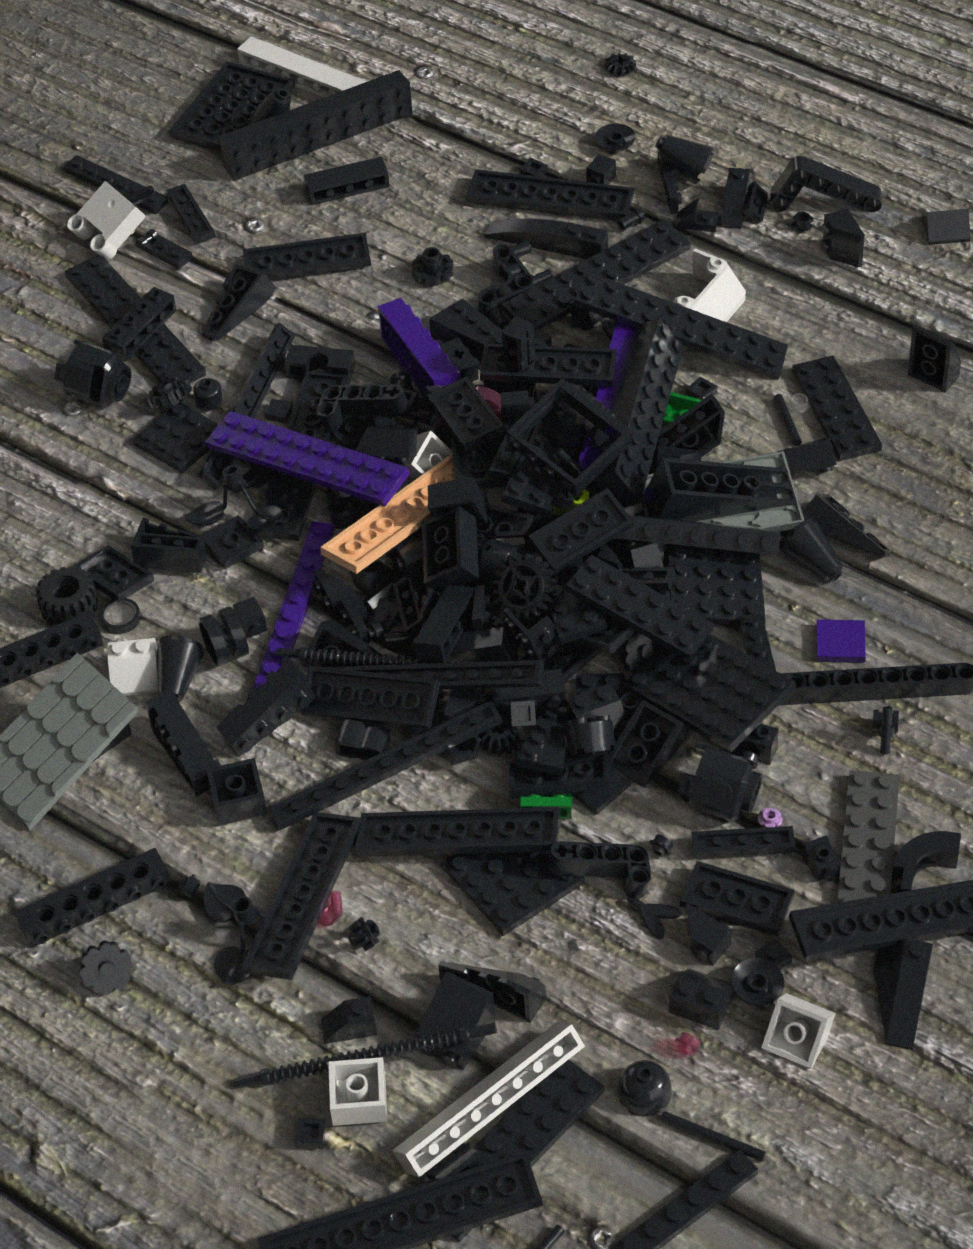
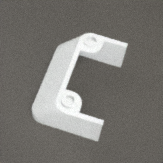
(722, 294)

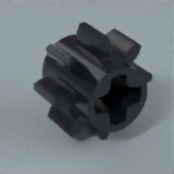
(363, 934)

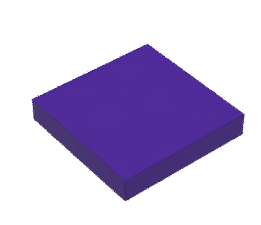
(841, 640)

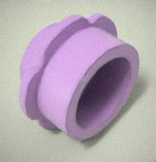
(764, 821)

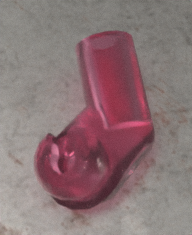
(333, 911)

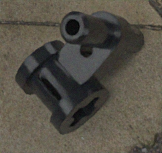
(886, 725)

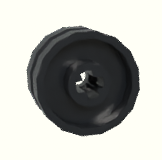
(223, 636)

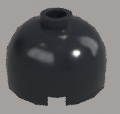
(644, 1088)

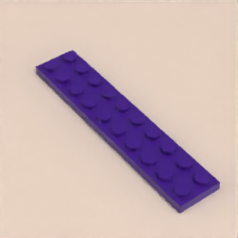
(308, 458)

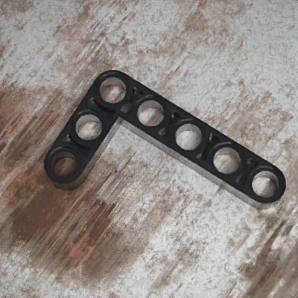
(825, 180)

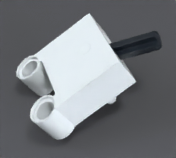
(112, 215)

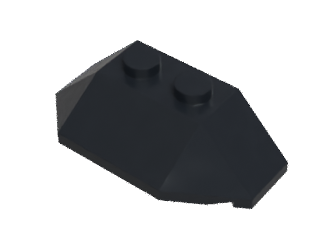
(695, 429)

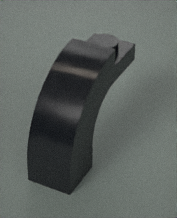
(924, 851)

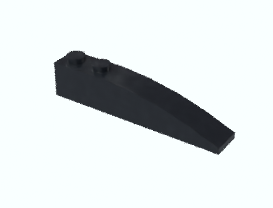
(551, 236)

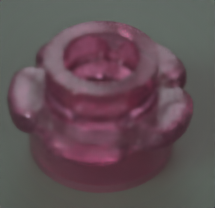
(688, 1044)

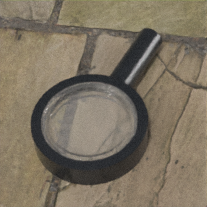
(120, 616)

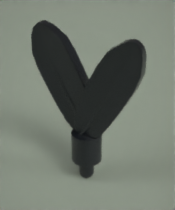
(652, 913)

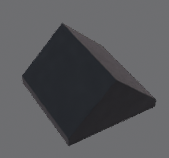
(946, 226)

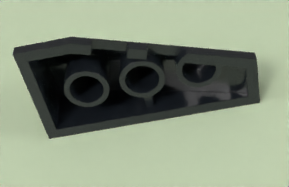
(836, 523)
(901, 984)

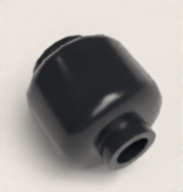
(208, 394)

